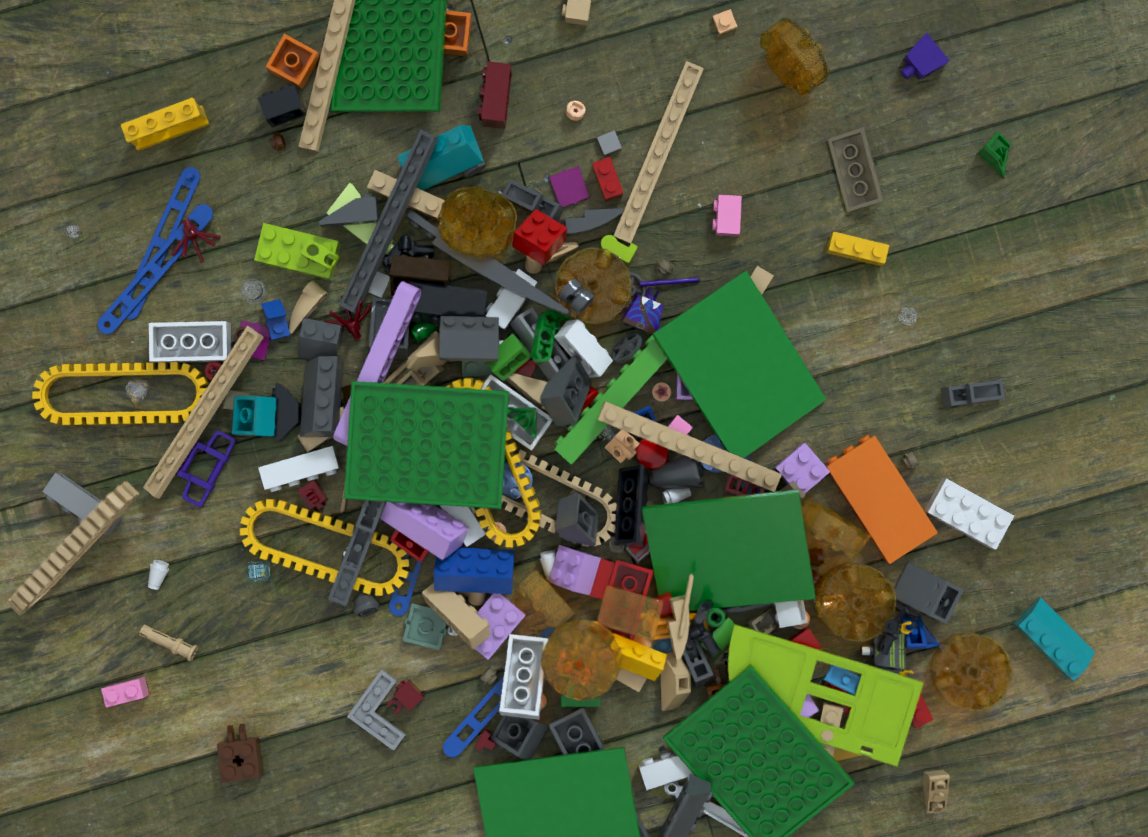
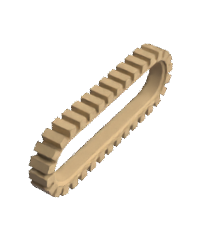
(574, 484)
(73, 548)

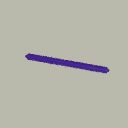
(666, 282)

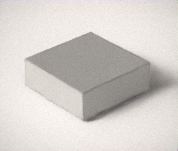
(609, 143)

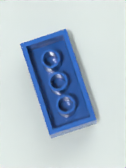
(475, 571)

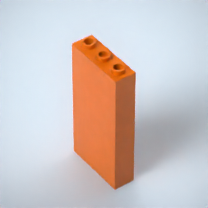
(880, 499)

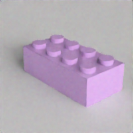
(426, 526)

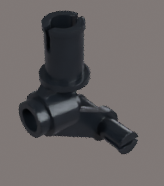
(406, 246)
(894, 626)
(698, 631)

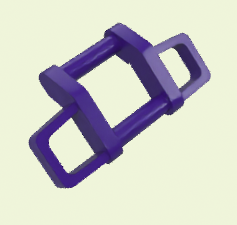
(209, 484)

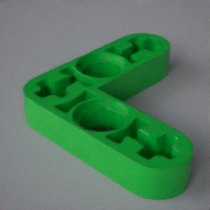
(550, 330)

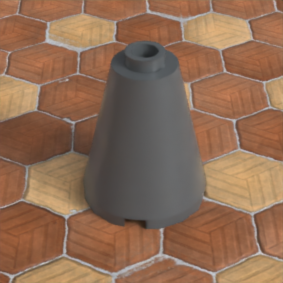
(678, 473)

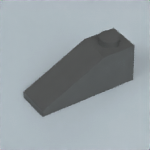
(358, 211)
(697, 663)

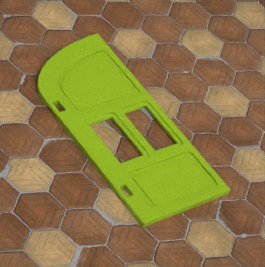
(879, 709)

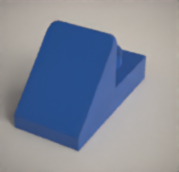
(275, 319)

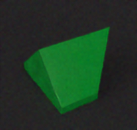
(996, 153)
(525, 418)

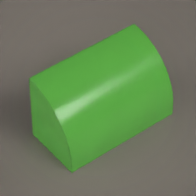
(511, 356)
(722, 635)

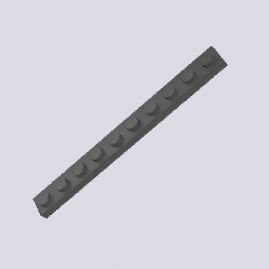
(389, 220)

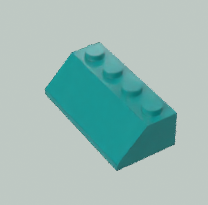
(452, 155)
(1055, 639)

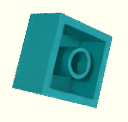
(254, 415)

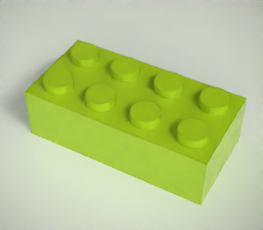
(282, 250)

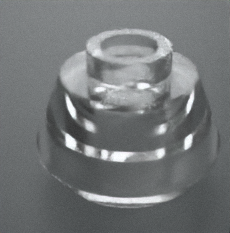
(254, 296)
(137, 390)

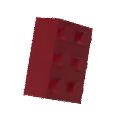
(495, 95)

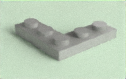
(368, 719)

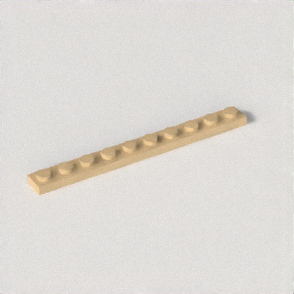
(326, 74)
(658, 152)
(203, 412)
(689, 446)

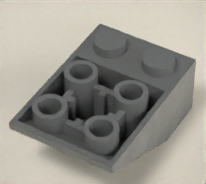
(927, 593)

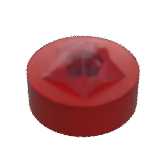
(211, 369)

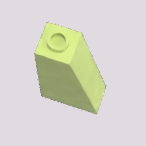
(361, 231)

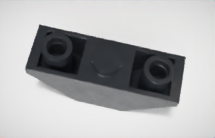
(287, 412)

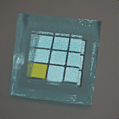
(258, 570)

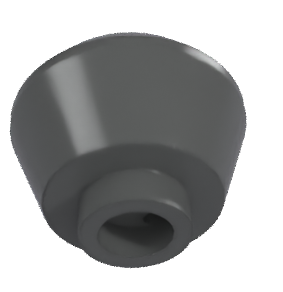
(365, 605)

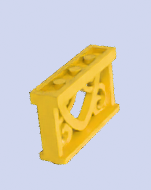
(165, 124)

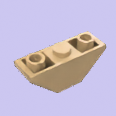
(674, 682)
(936, 790)

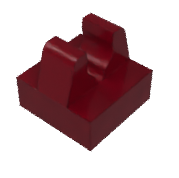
(485, 741)

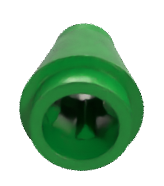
(422, 331)
(720, 619)

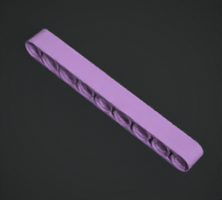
(384, 346)

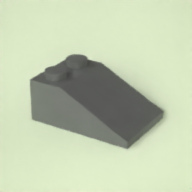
(379, 310)
(566, 393)

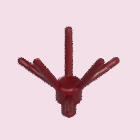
(191, 233)
(351, 324)

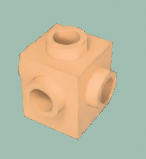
(622, 446)

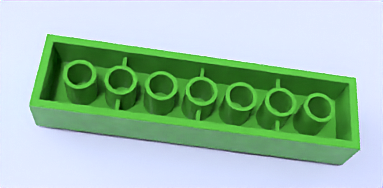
(619, 393)

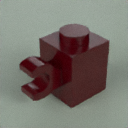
(313, 495)
(407, 695)

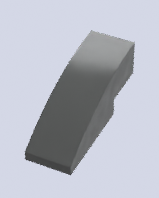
(531, 200)
(592, 221)
(972, 393)

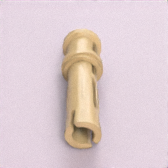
(176, 646)

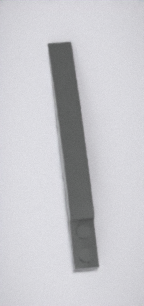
(489, 269)
(356, 551)

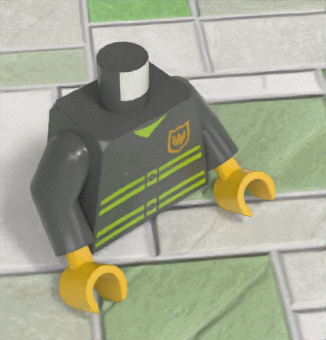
(896, 657)

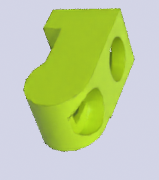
(625, 253)
(319, 254)

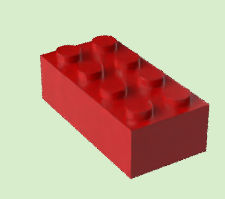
(630, 578)

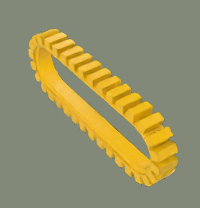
(115, 369)
(534, 515)
(312, 566)

